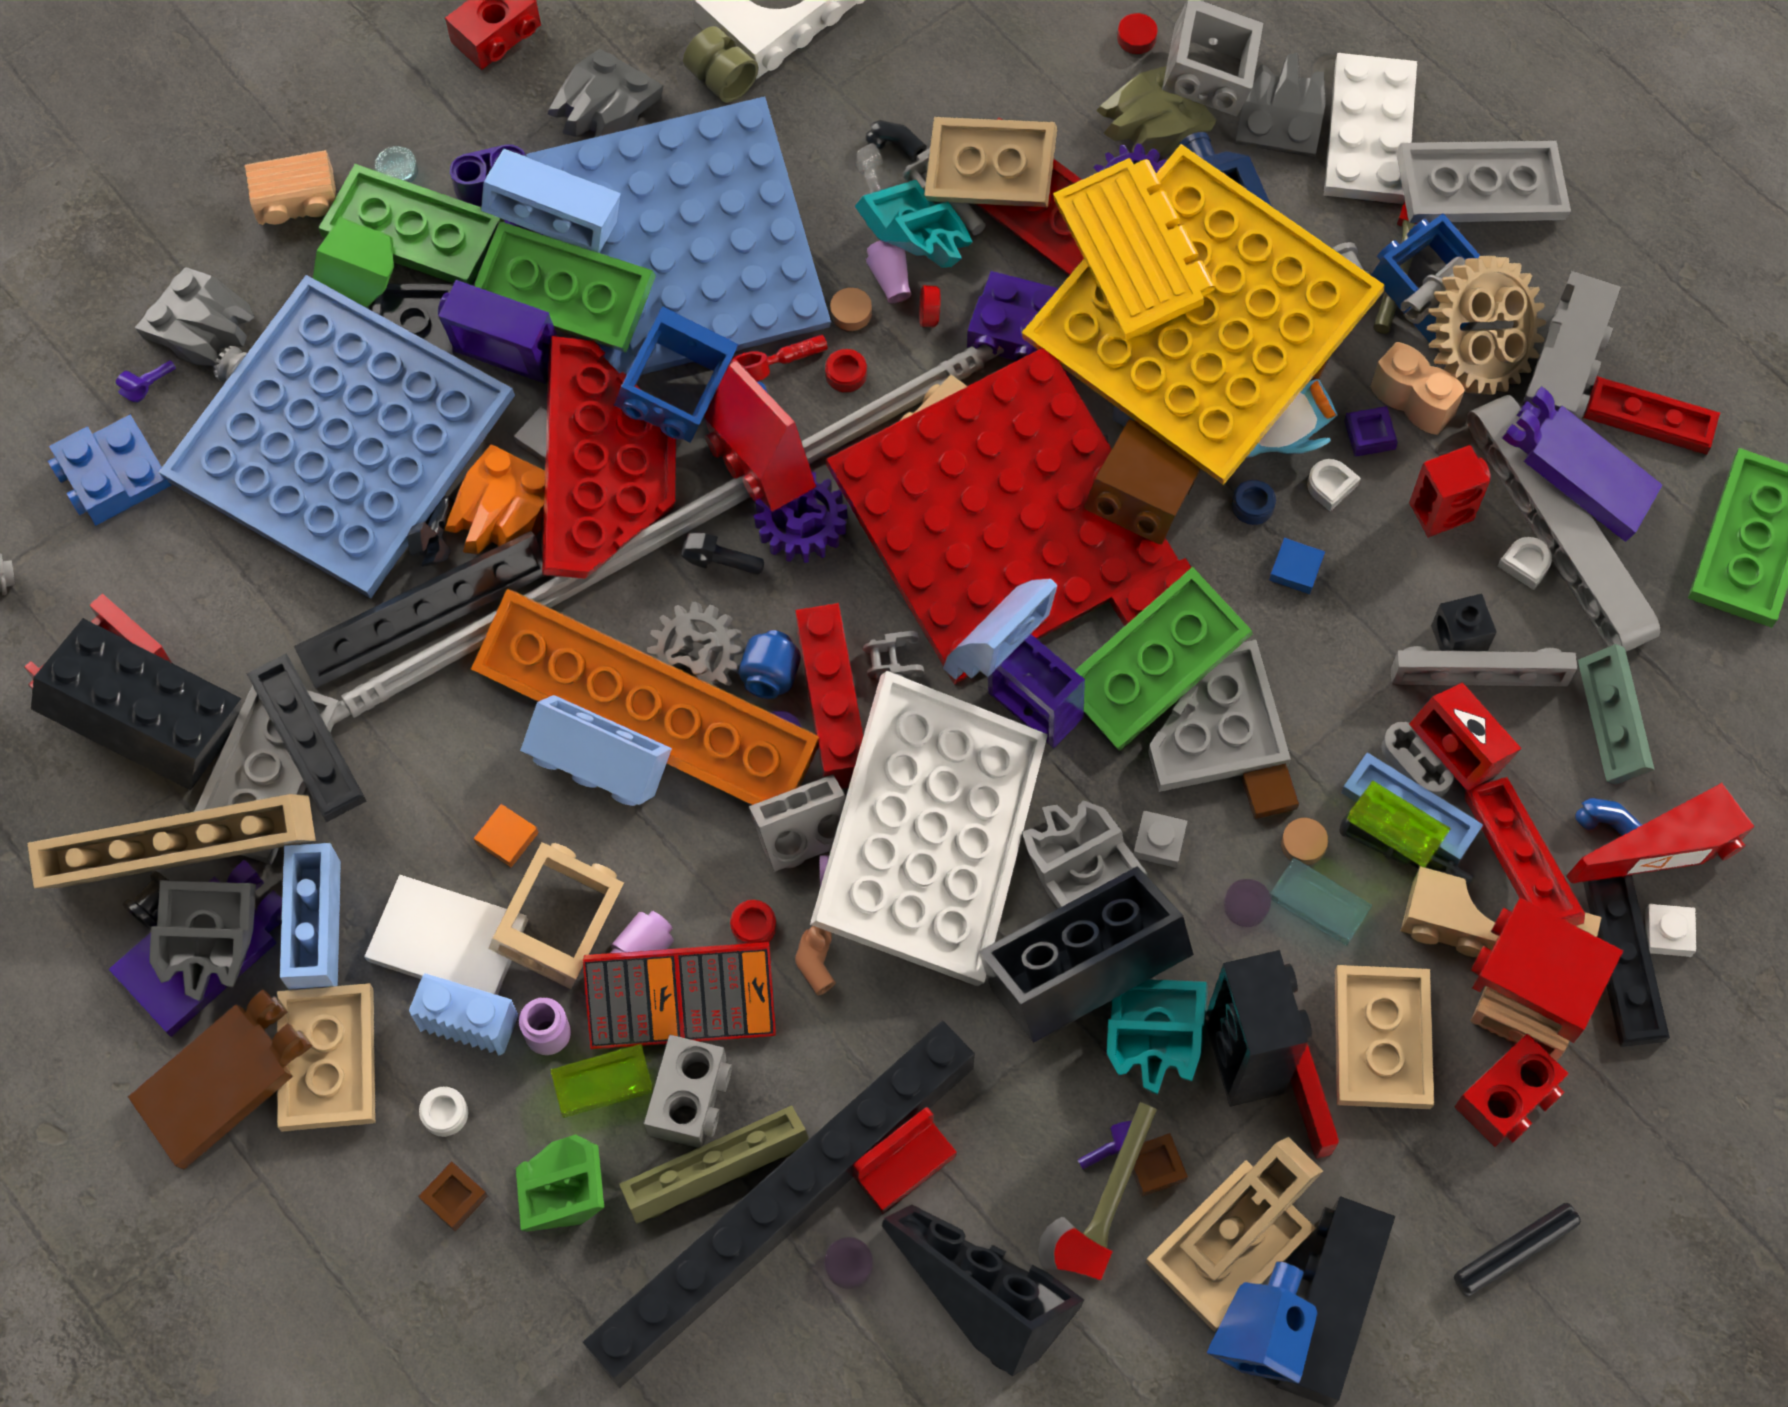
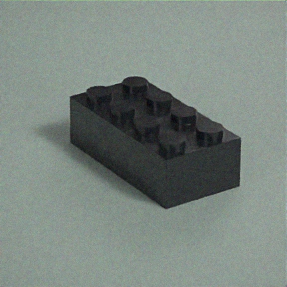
(135, 703)
(1086, 953)
(1256, 1027)

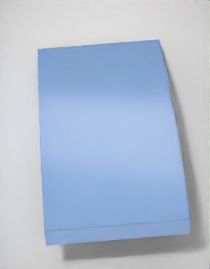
(1003, 629)

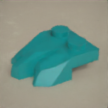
(914, 224)
(1158, 1028)

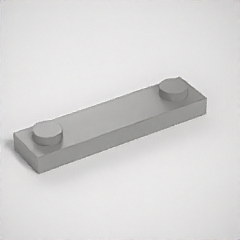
(1539, 668)

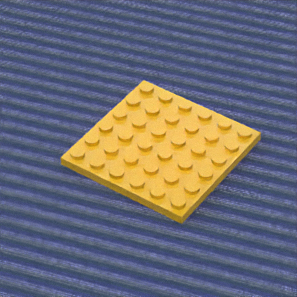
(1238, 361)

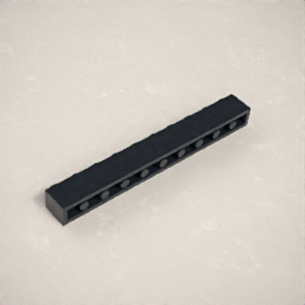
(777, 1206)

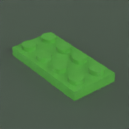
(427, 227)
(578, 287)
(1747, 544)
(1159, 657)

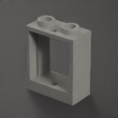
(1224, 33)

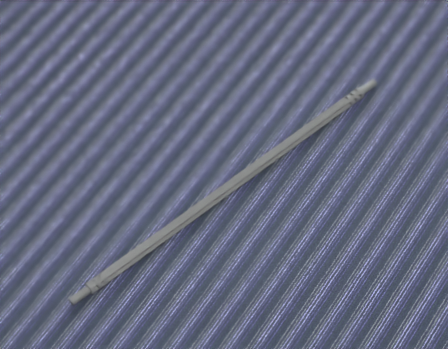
(659, 533)

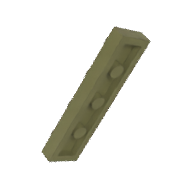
(714, 1164)

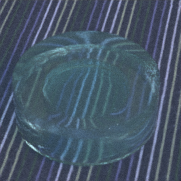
(398, 163)

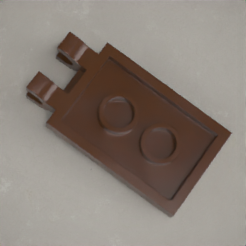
(219, 1079)

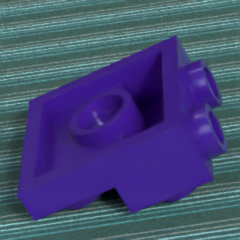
(1005, 312)

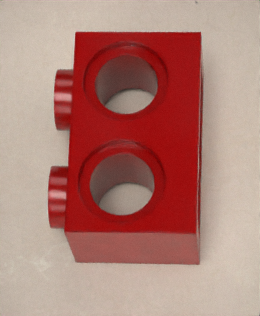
(1449, 490)
(1505, 1085)

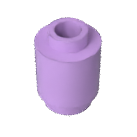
(644, 934)
(541, 1014)

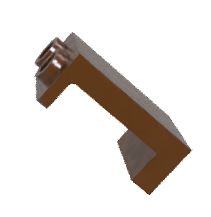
(1142, 484)

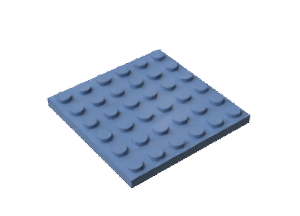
(711, 219)
(337, 435)

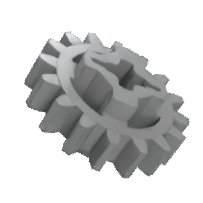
(713, 643)

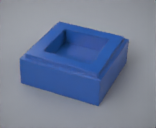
(1297, 566)

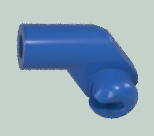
(1607, 812)

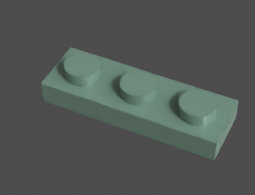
(1615, 714)

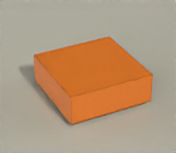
(506, 835)

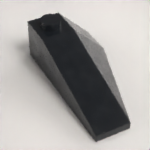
(996, 1304)

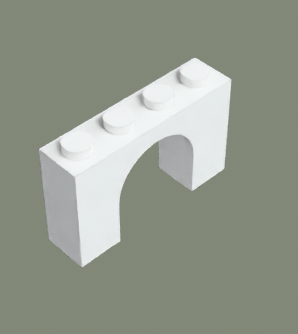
(766, 32)

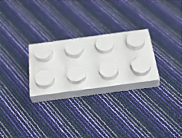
(1367, 124)

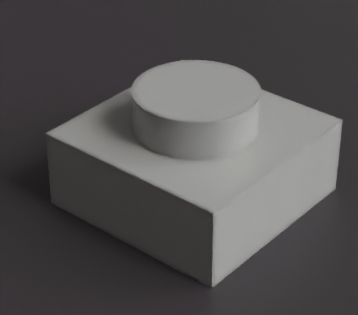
(1160, 839)

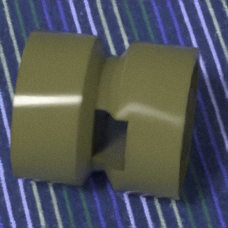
(725, 67)

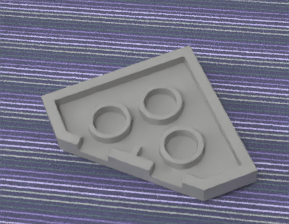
(1221, 726)

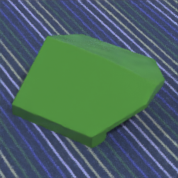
(355, 261)
(560, 1185)

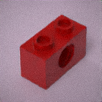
(491, 27)

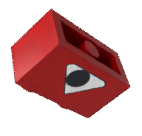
(1464, 736)

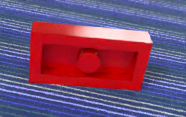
(903, 1161)

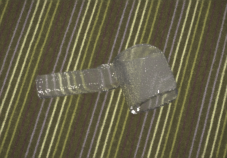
(866, 161)

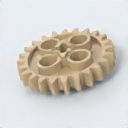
(1486, 292)

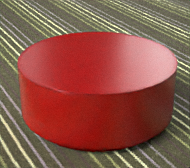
(1137, 33)
(929, 306)
(846, 370)
(753, 922)

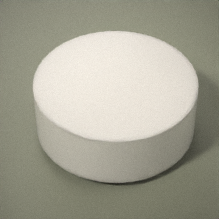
(443, 1111)

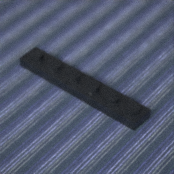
(421, 610)

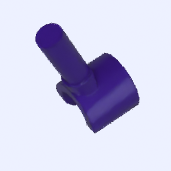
(135, 387)
(1118, 1133)

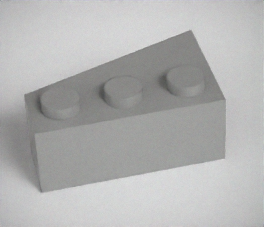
(1573, 342)

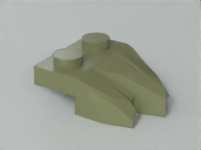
(1153, 115)

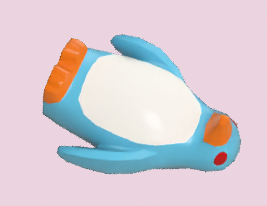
(1302, 419)

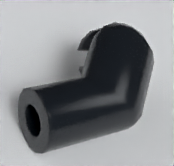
(903, 137)

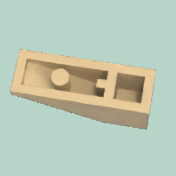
(1251, 1207)

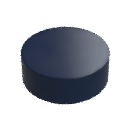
(1253, 502)

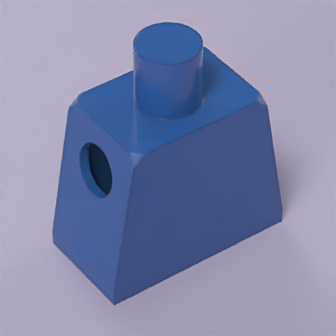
(1267, 1328)

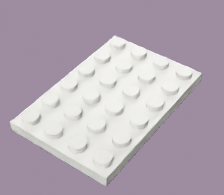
(930, 829)

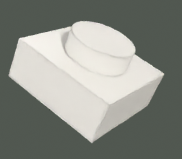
(1670, 930)

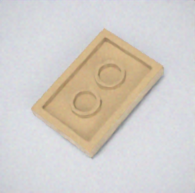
(991, 161)
(1383, 1037)
(337, 1074)
(1195, 1287)

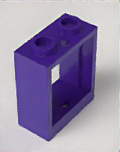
(497, 330)
(1042, 682)

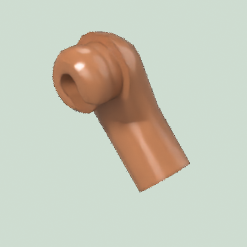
(811, 958)

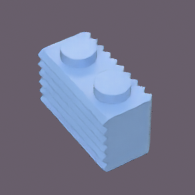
(463, 1013)

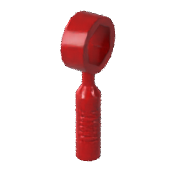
(758, 363)

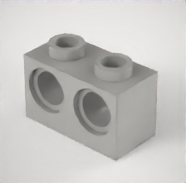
(801, 814)
(677, 1090)

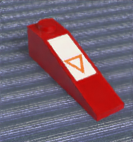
(1679, 838)

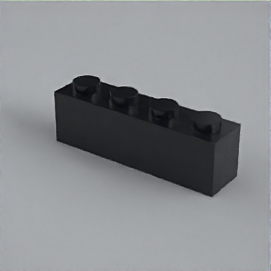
(1340, 1289)

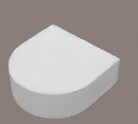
(1331, 482)
(1527, 561)

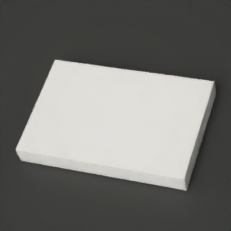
(440, 936)

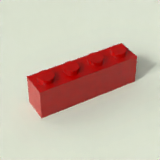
(830, 690)

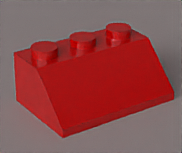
(757, 440)

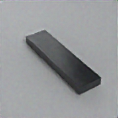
(306, 737)
(1633, 983)

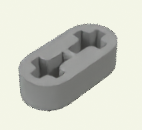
(1415, 762)

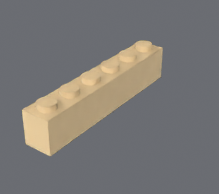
(171, 841)

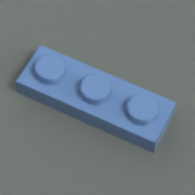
(1463, 827)

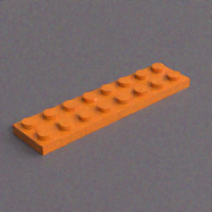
(706, 727)

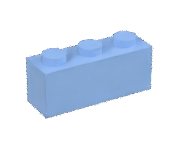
(550, 201)
(595, 750)
(310, 916)

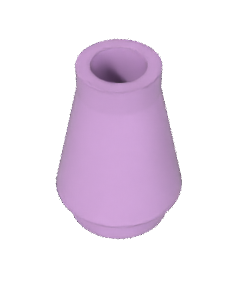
(890, 270)

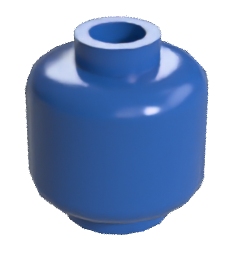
(769, 664)

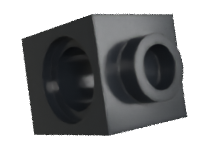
(1464, 625)

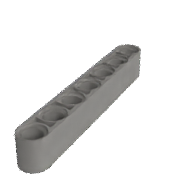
(1569, 532)

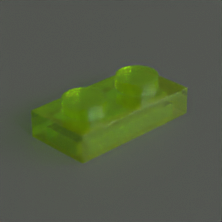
(1398, 824)
(601, 1081)

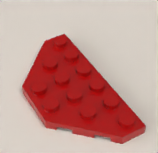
(601, 467)

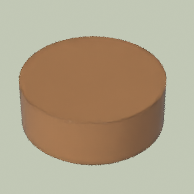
(851, 309)
(1304, 841)

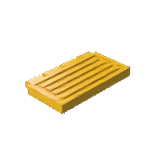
(1130, 247)

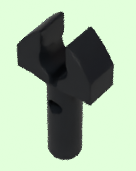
(430, 535)
(702, 549)

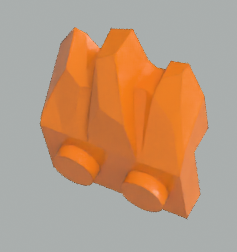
(498, 500)

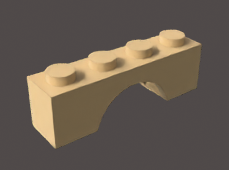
(1444, 913)

